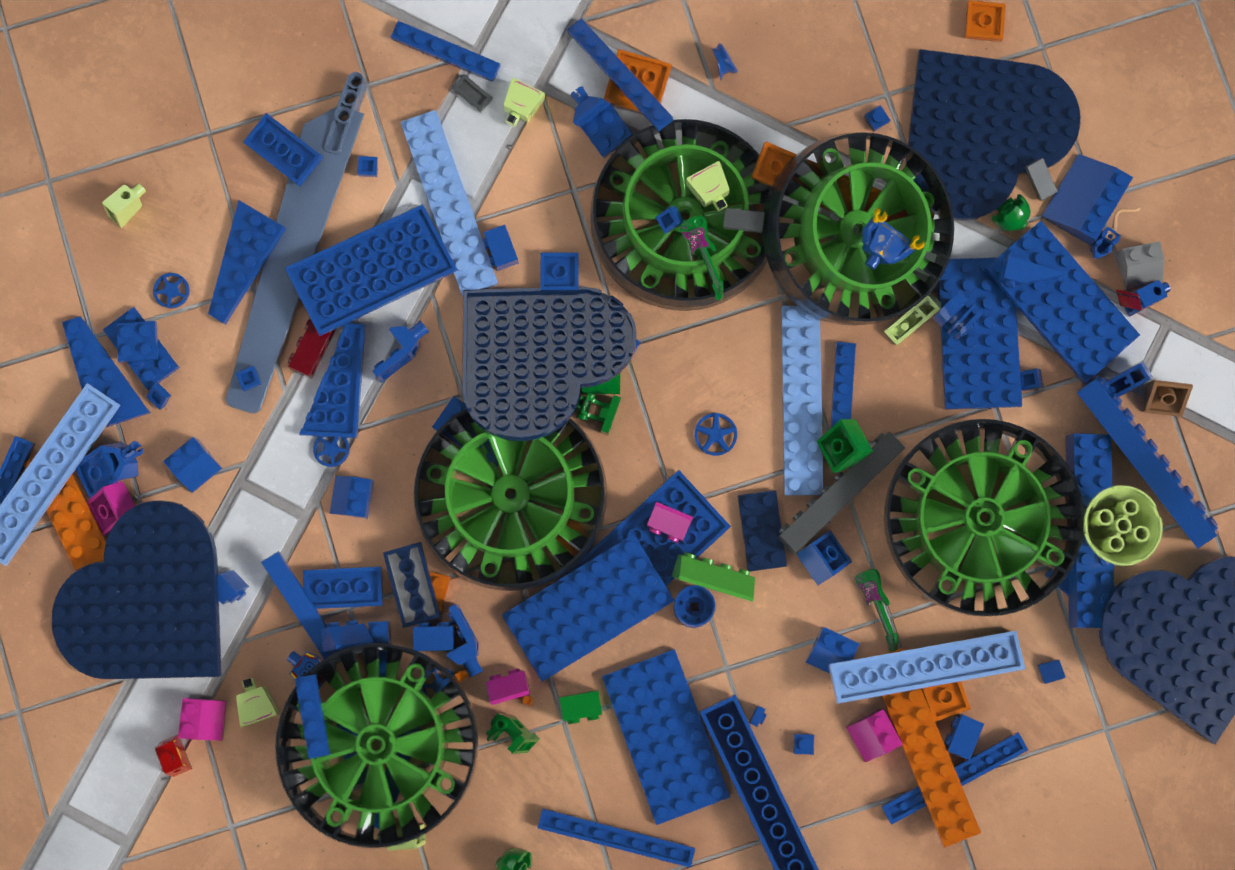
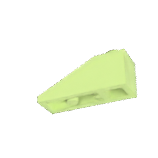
(913, 318)

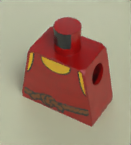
(173, 756)

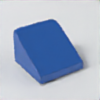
(669, 219)
(1031, 379)
(1051, 671)

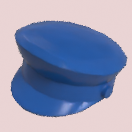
(724, 61)

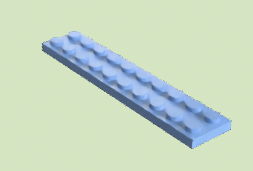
(449, 201)
(801, 402)
(52, 468)
(926, 667)

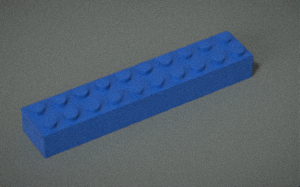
(1148, 462)
(1090, 577)
(756, 786)

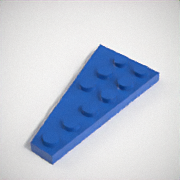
(246, 251)
(101, 372)
(339, 393)

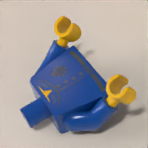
(885, 243)

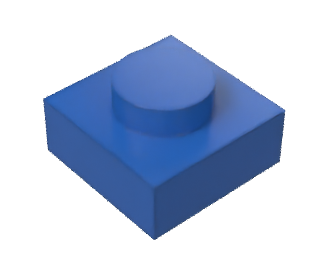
(877, 118)
(367, 166)
(248, 378)
(158, 396)
(758, 716)
(804, 744)

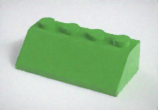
(714, 577)

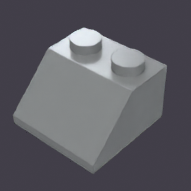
(1141, 265)

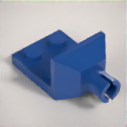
(600, 122)
(398, 358)
(108, 465)
(467, 653)

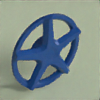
(715, 434)

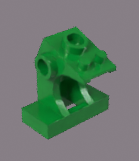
(606, 414)
(521, 738)

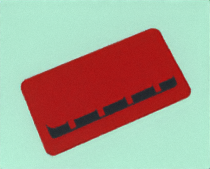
(1129, 299)

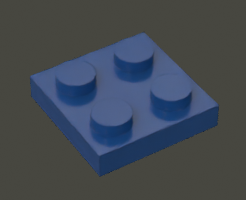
(559, 271)
(137, 341)

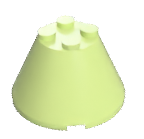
(1122, 525)

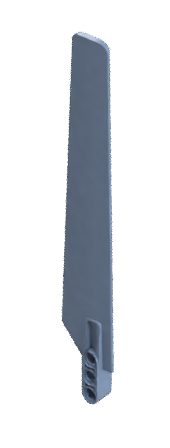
(304, 216)

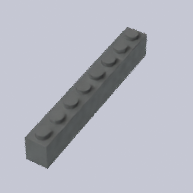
(834, 498)

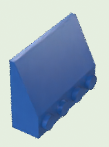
(1087, 198)

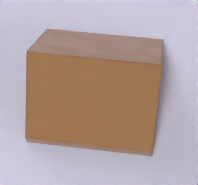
(1166, 397)

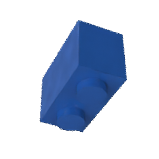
(501, 248)
(231, 587)
(963, 736)

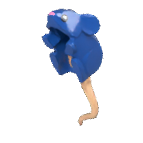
(1108, 237)

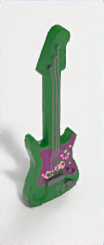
(696, 233)
(870, 584)

